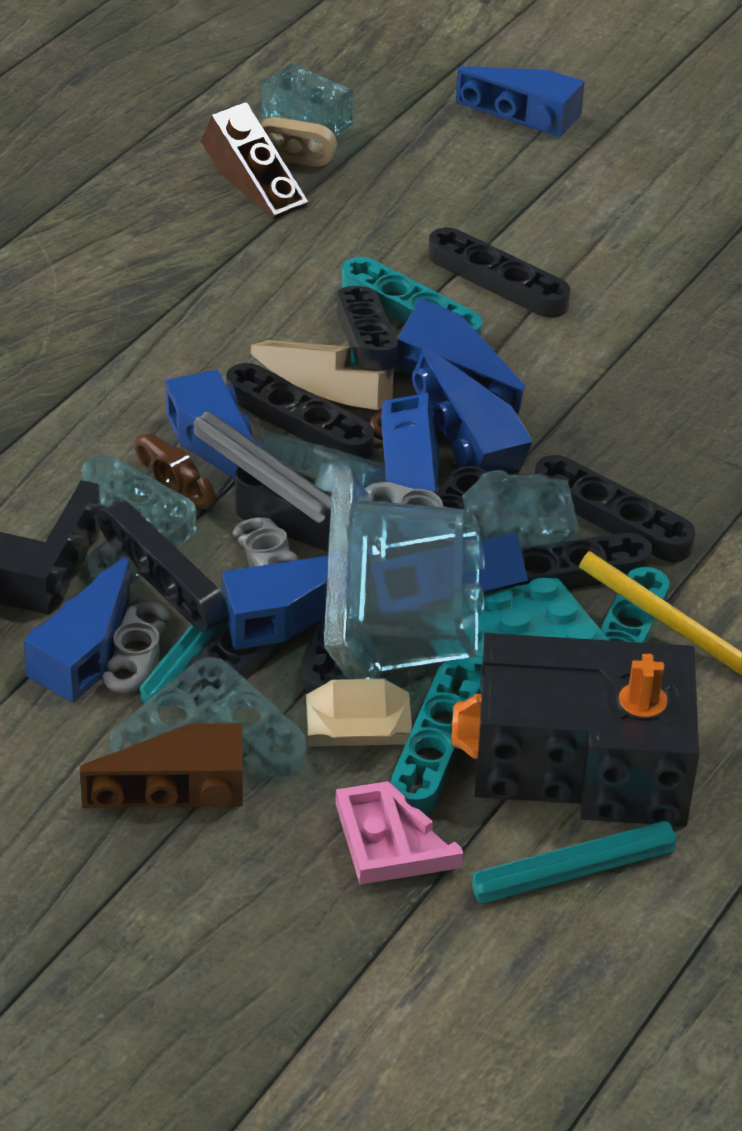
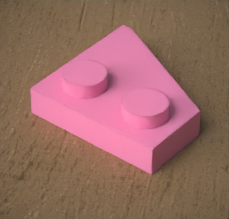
(390, 836)

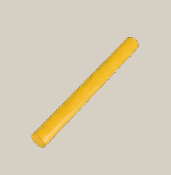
(662, 611)

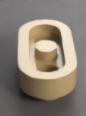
(298, 143)

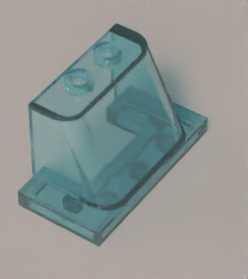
(399, 582)

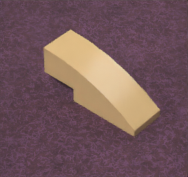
(326, 372)

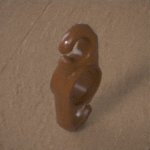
(175, 470)

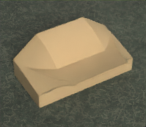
(358, 713)

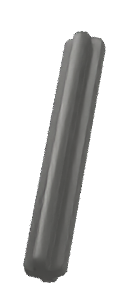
(264, 467)

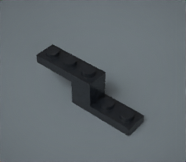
(40, 571)

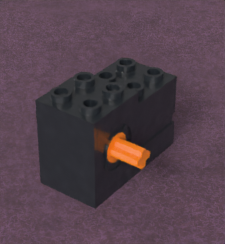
(585, 726)

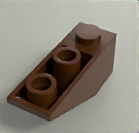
(251, 161)
(175, 769)

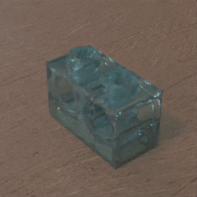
(307, 97)
(526, 505)

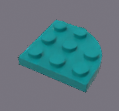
(533, 610)

